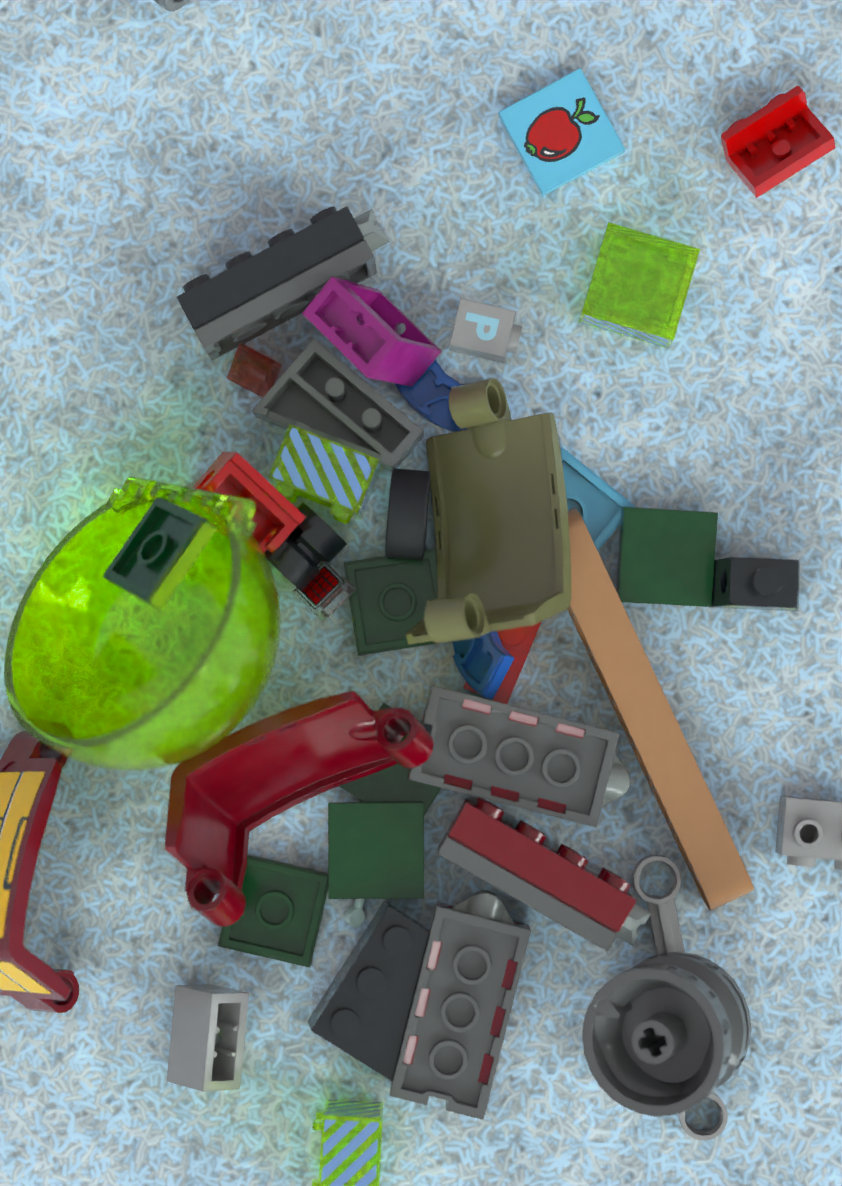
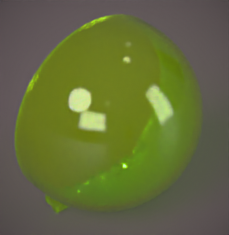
(134, 682)

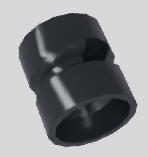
(305, 548)

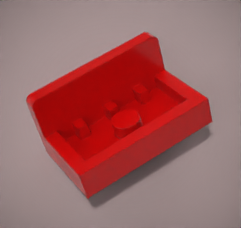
(776, 142)

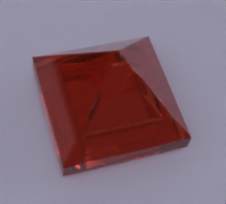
(254, 370)

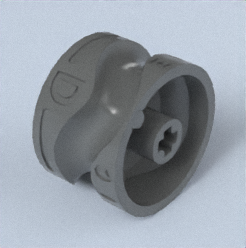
(666, 1033)

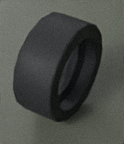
(407, 514)

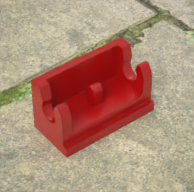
(273, 513)

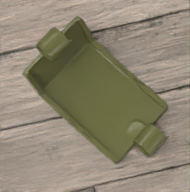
(495, 520)

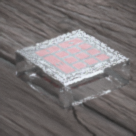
(326, 591)

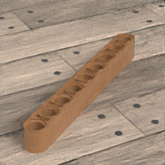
(651, 725)

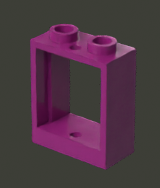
(364, 329)

